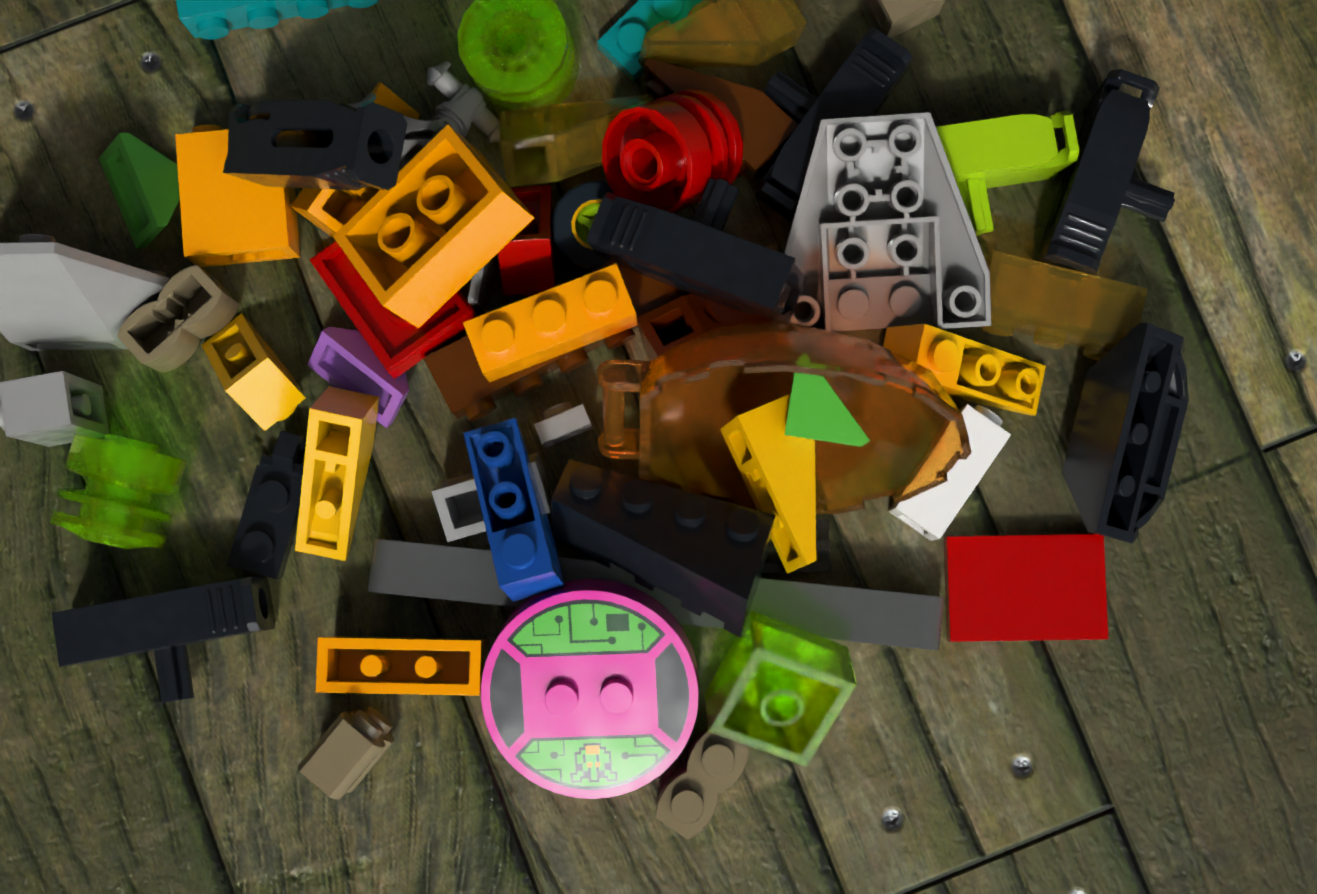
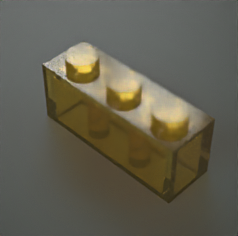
(1060, 305)

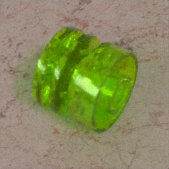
(518, 52)
(118, 490)

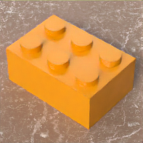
(432, 227)

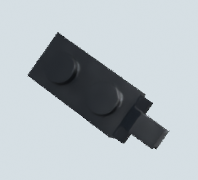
(271, 510)

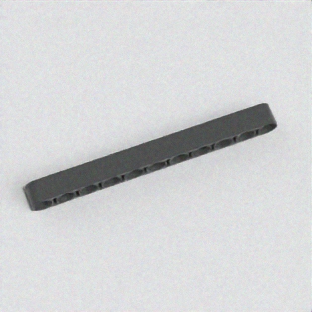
(815, 608)

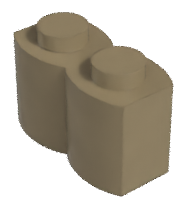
(171, 328)
(347, 751)
(692, 791)

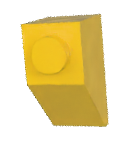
(253, 373)

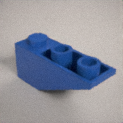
(513, 511)

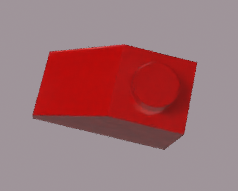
(530, 257)

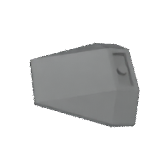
(885, 231)
(68, 296)

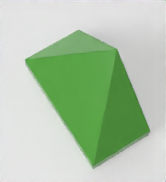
(143, 186)
(820, 414)

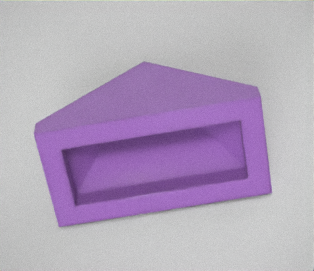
(350, 364)

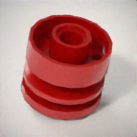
(671, 149)

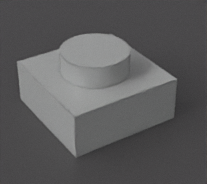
(562, 423)

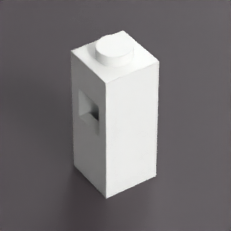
(937, 507)

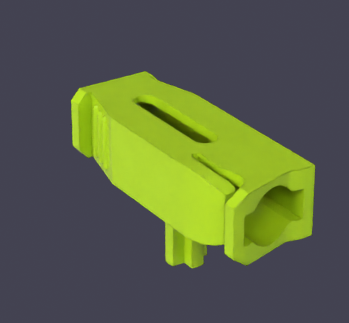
(1005, 154)

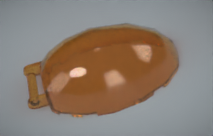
(736, 368)

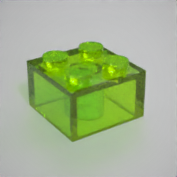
(779, 689)

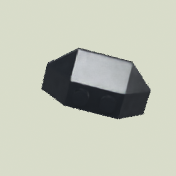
(1128, 432)

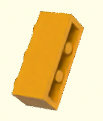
(551, 323)
(400, 665)

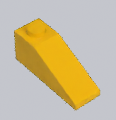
(335, 471)
(778, 477)

